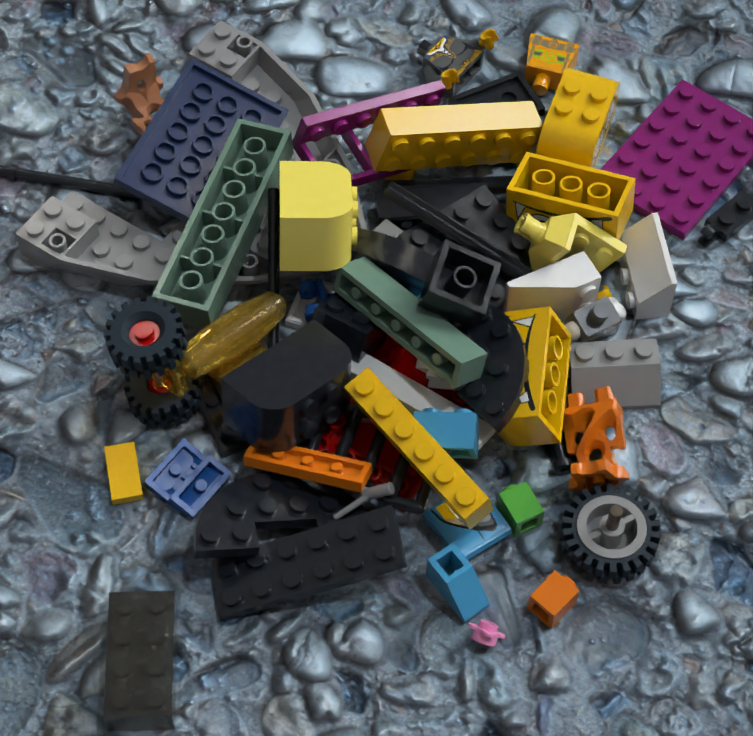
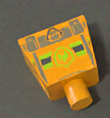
(547, 62)

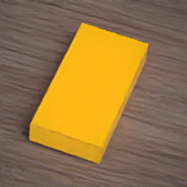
(123, 473)

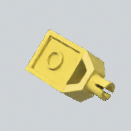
(567, 236)

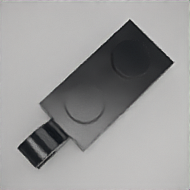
(727, 219)

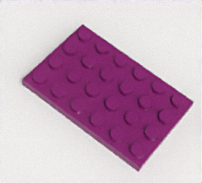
(685, 157)

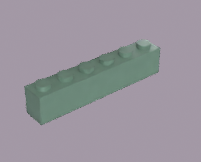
(415, 328)

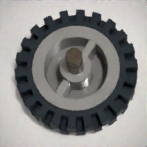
(610, 533)

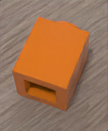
(553, 599)

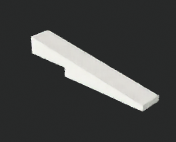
(412, 394)

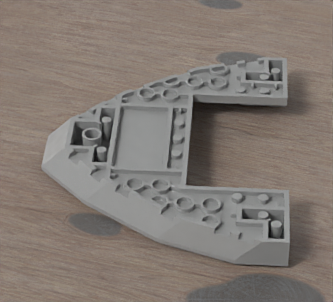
(99, 244)

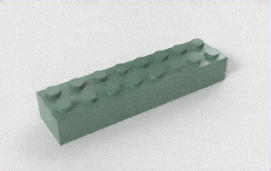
(224, 222)

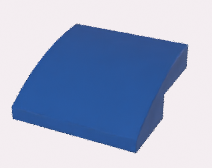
(187, 478)

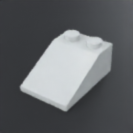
(561, 285)

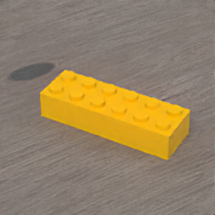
(452, 135)

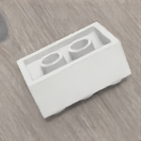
(647, 269)

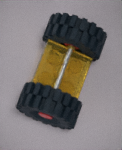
(147, 347)

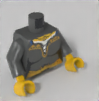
(455, 59)

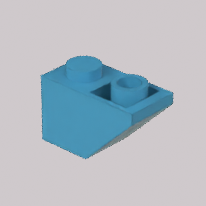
(454, 431)
(457, 582)

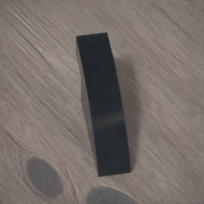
(394, 256)

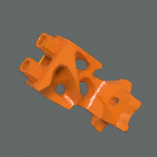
(593, 421)

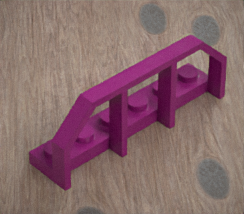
(360, 115)

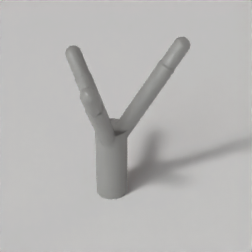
(367, 494)

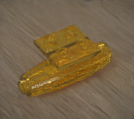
(233, 337)

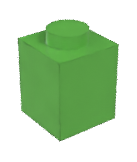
(520, 508)

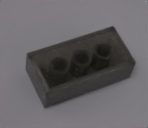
(141, 661)

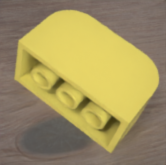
(316, 216)

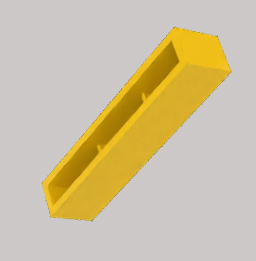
(419, 448)

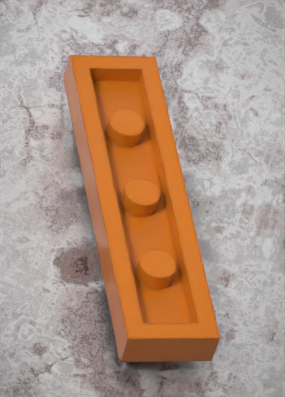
(312, 466)

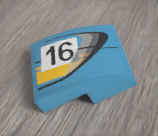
(469, 542)

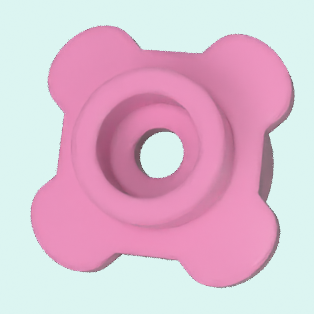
(486, 632)

